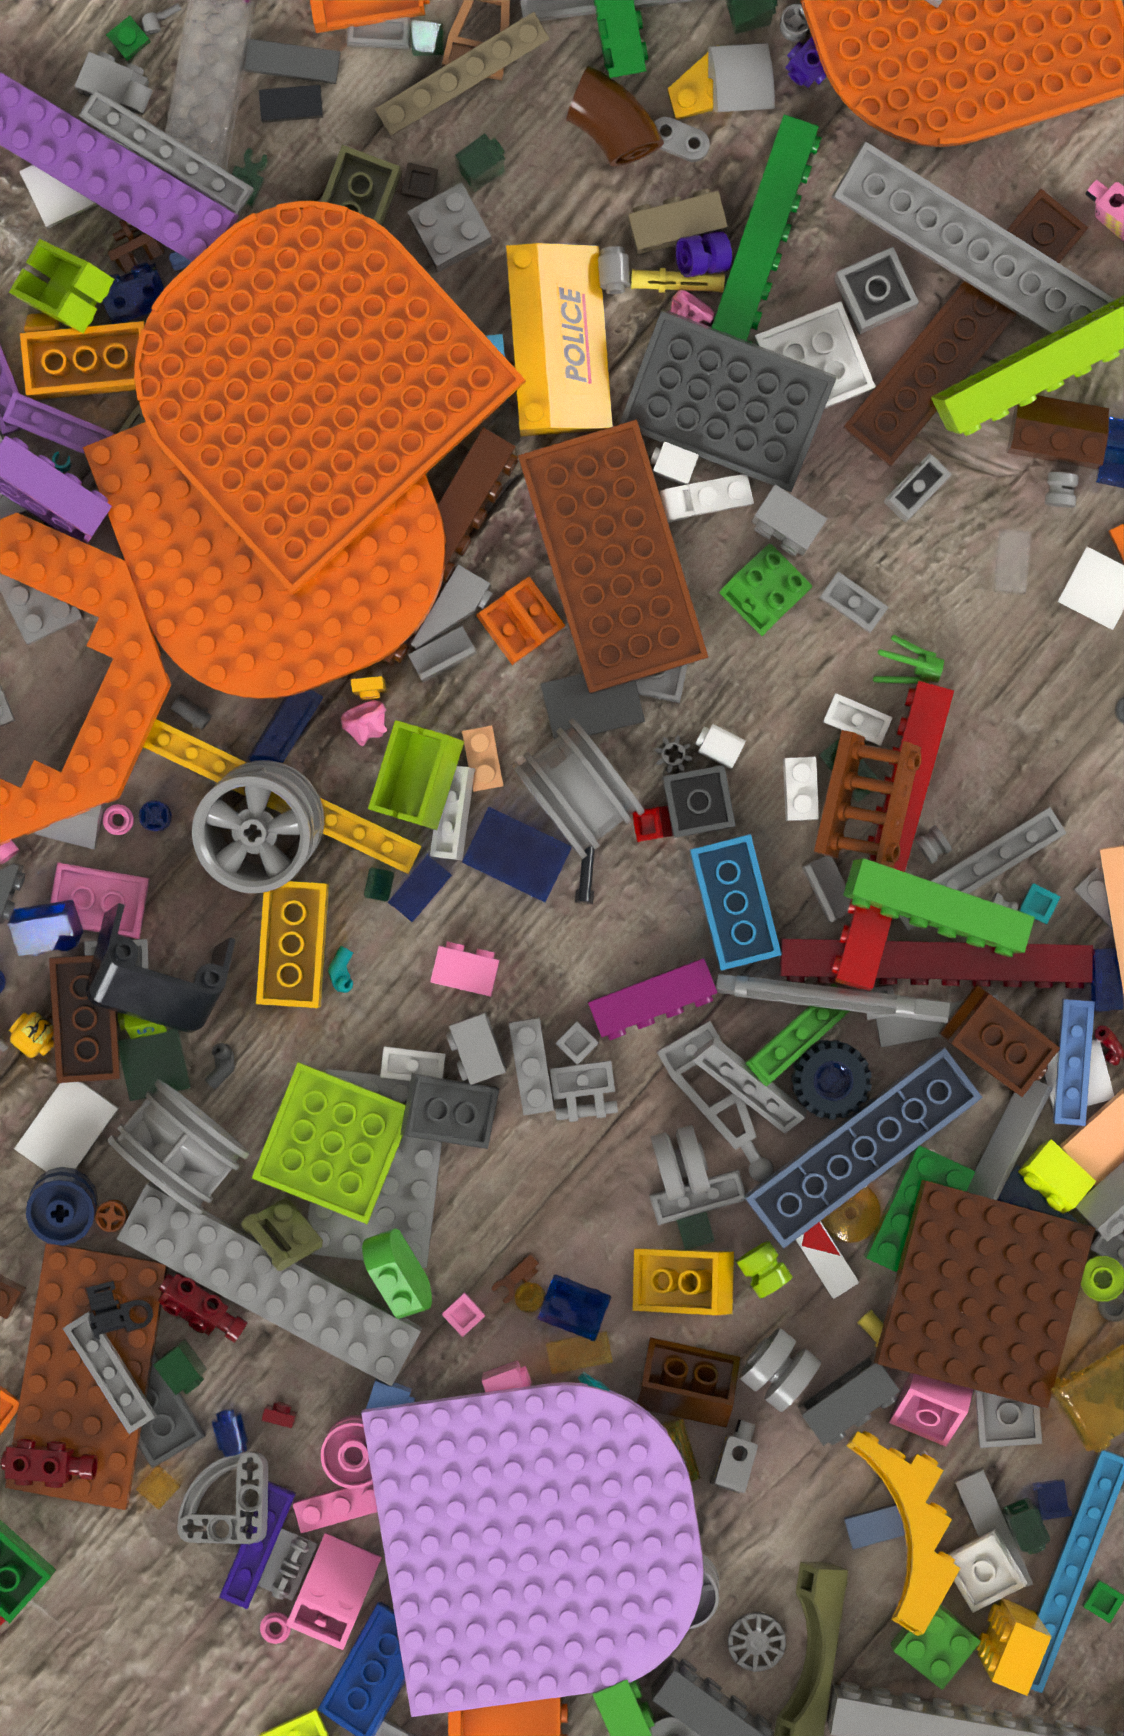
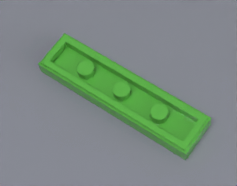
(793, 1041)

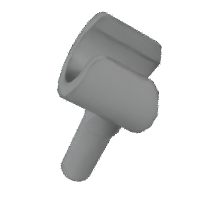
(151, 20)

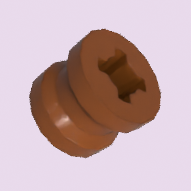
(106, 1215)

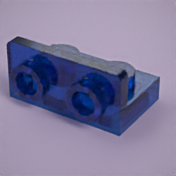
(1106, 981)
(574, 1307)

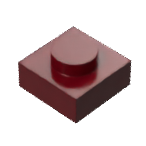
(279, 1414)

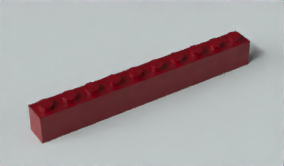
(947, 962)

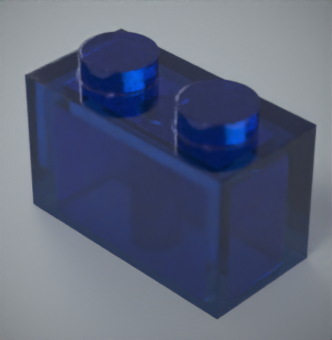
(45, 928)

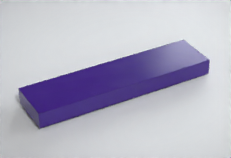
(253, 1558)

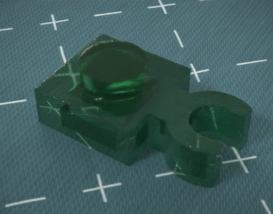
(250, 176)

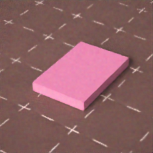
(97, 892)

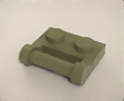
(290, 1230)

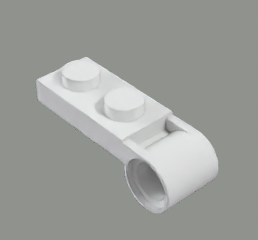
(706, 497)

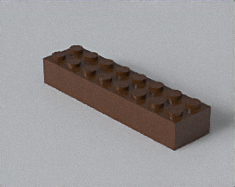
(466, 501)

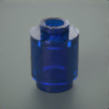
(230, 1432)

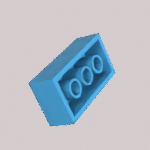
(735, 902)

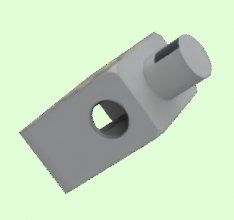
(732, 1473)

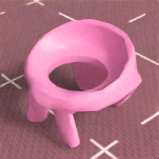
(692, 308)
(365, 721)

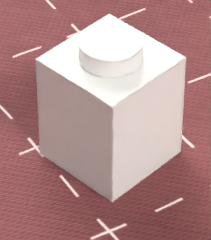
(673, 463)

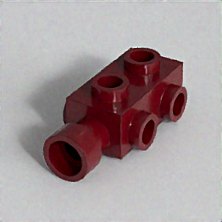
(194, 1309)
(37, 1459)

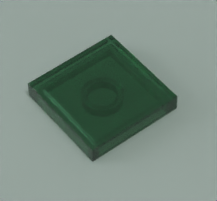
(152, 1059)

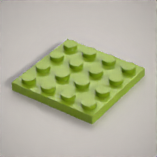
(331, 1143)

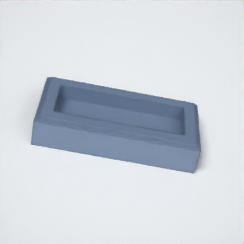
(874, 1526)

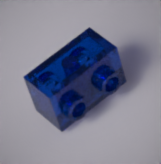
(135, 297)

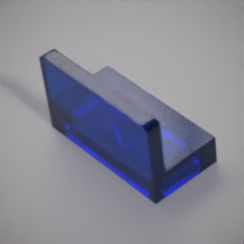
(420, 888)

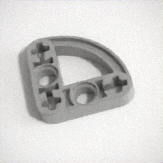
(238, 1522)

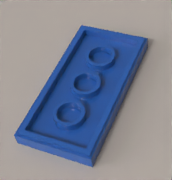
(368, 1677)

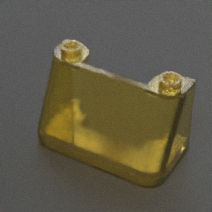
(1094, 1400)

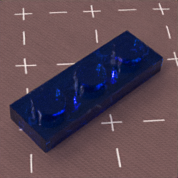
(285, 727)

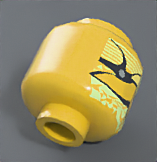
(32, 1034)

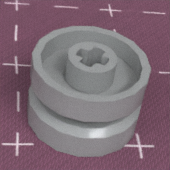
(681, 1162)

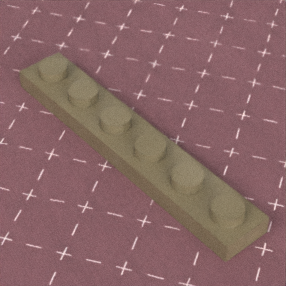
(462, 73)

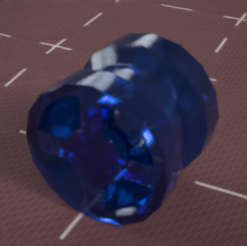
(150, 816)

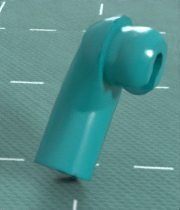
(338, 971)

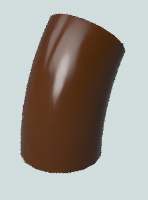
(613, 119)

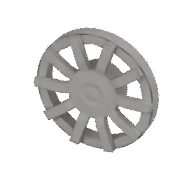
(756, 1641)

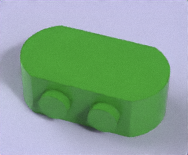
(397, 1273)

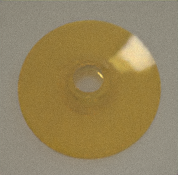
(856, 1228)

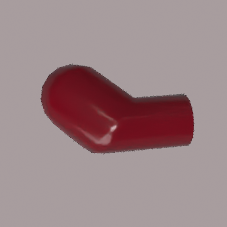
(1111, 1042)

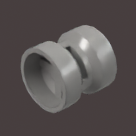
(795, 16)
(1061, 489)

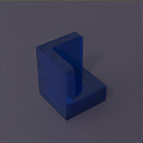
(1051, 1499)

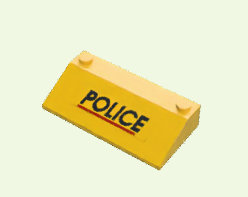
(559, 338)

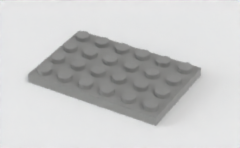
(406, 1195)

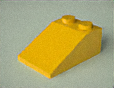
(683, 1281)

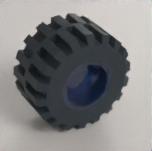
(831, 1079)

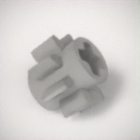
(681, 750)

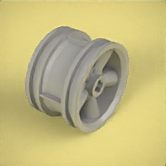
(227, 861)

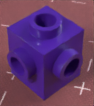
(805, 64)

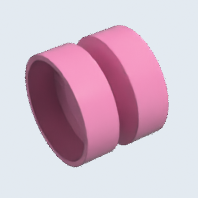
(346, 1454)

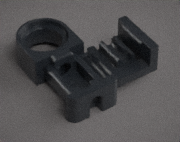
(108, 1316)

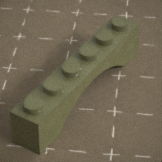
(822, 1597)

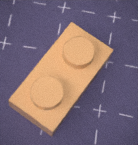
(483, 756)

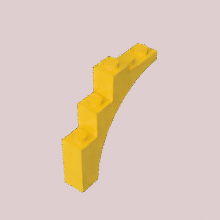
(924, 1524)

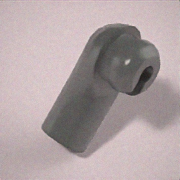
(224, 1064)

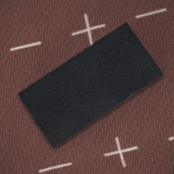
(291, 103)

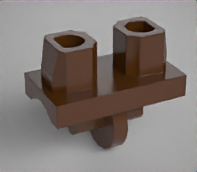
(123, 253)

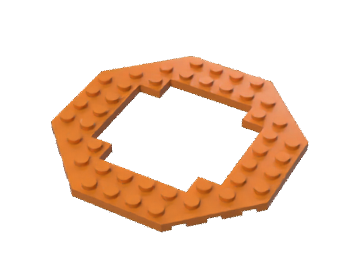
(127, 697)

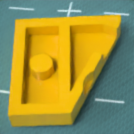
(692, 91)

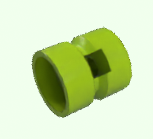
(764, 1269)

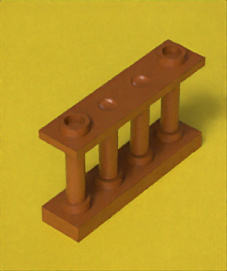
(840, 790)

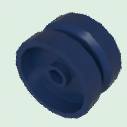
(56, 1223)

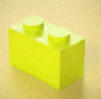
(1056, 1177)

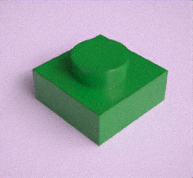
(128, 38)
(1103, 1601)

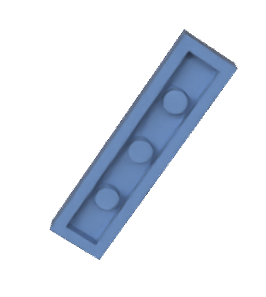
(1073, 1062)

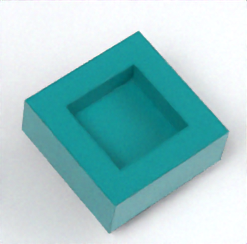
(1039, 903)

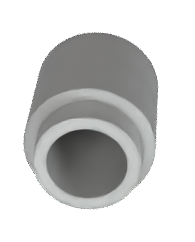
(614, 270)

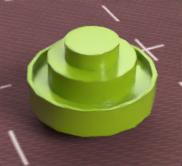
(1103, 1278)

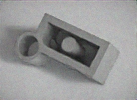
(116, 81)

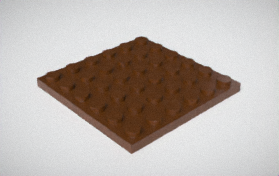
(984, 1294)

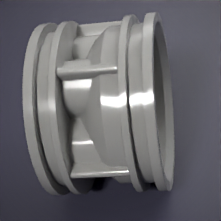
(178, 1147)

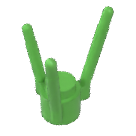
(927, 667)

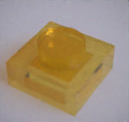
(158, 1487)

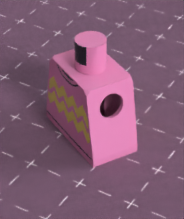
(1109, 206)

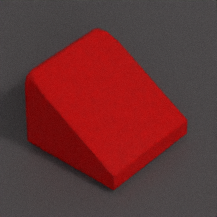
(652, 824)

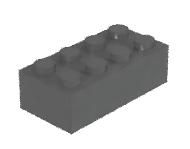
(703, 1705)

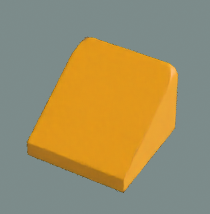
(40, 322)

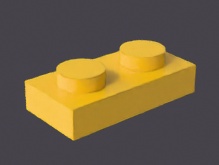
(369, 687)

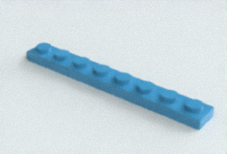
(1078, 1555)

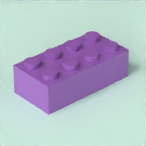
(48, 492)

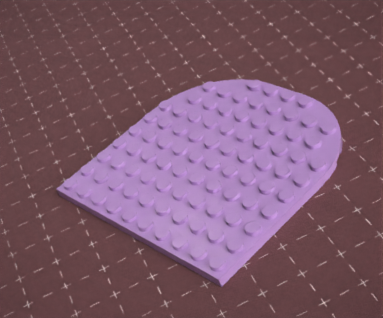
(532, 1543)

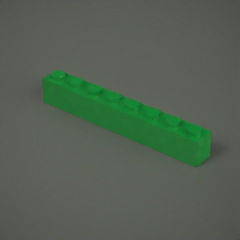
(767, 227)

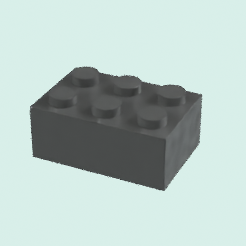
(849, 1400)

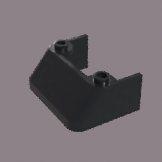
(147, 994)

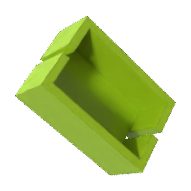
(72, 288)
(416, 775)

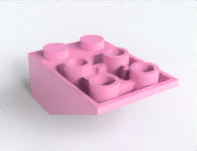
(333, 1591)

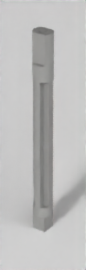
(834, 998)

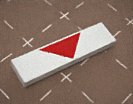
(827, 1260)

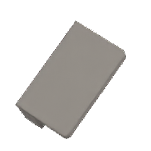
(442, 654)
(828, 887)

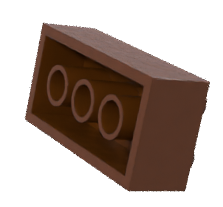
(83, 1032)

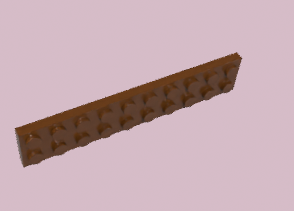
(953, 341)

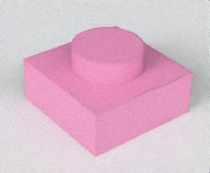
(463, 1314)

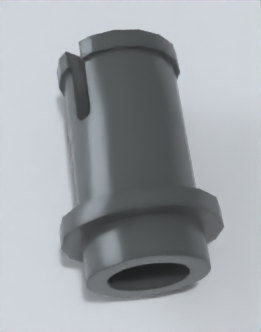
(191, 712)

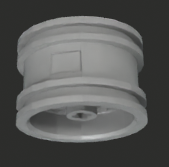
(578, 788)

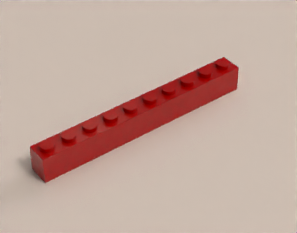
(868, 928)

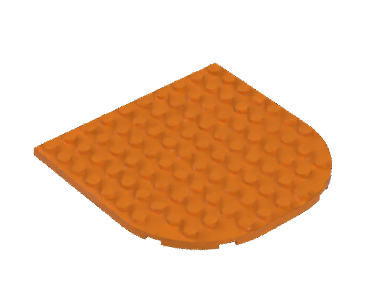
(969, 63)
(310, 379)
(229, 613)

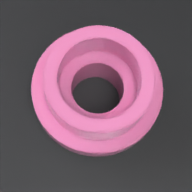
(109, 815)
(268, 1634)

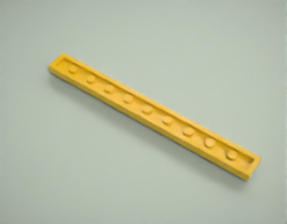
(337, 821)

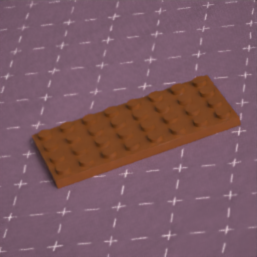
(613, 556)
(57, 1388)

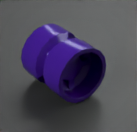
(703, 254)

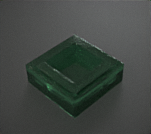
(695, 1230)

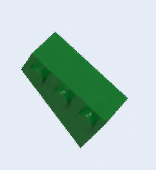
(620, 37)

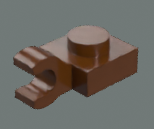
(522, 1271)

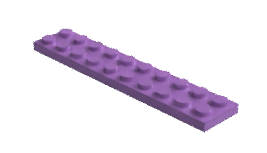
(108, 172)

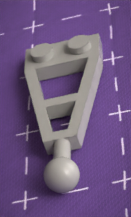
(679, 1058)

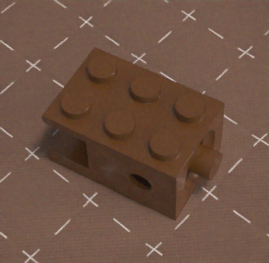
(999, 1041)

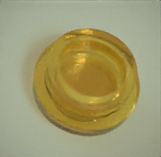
(529, 1297)

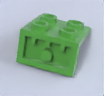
(765, 589)

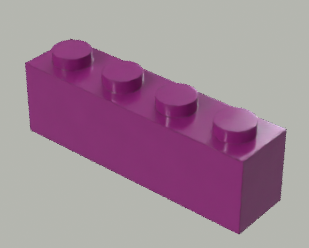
(653, 997)

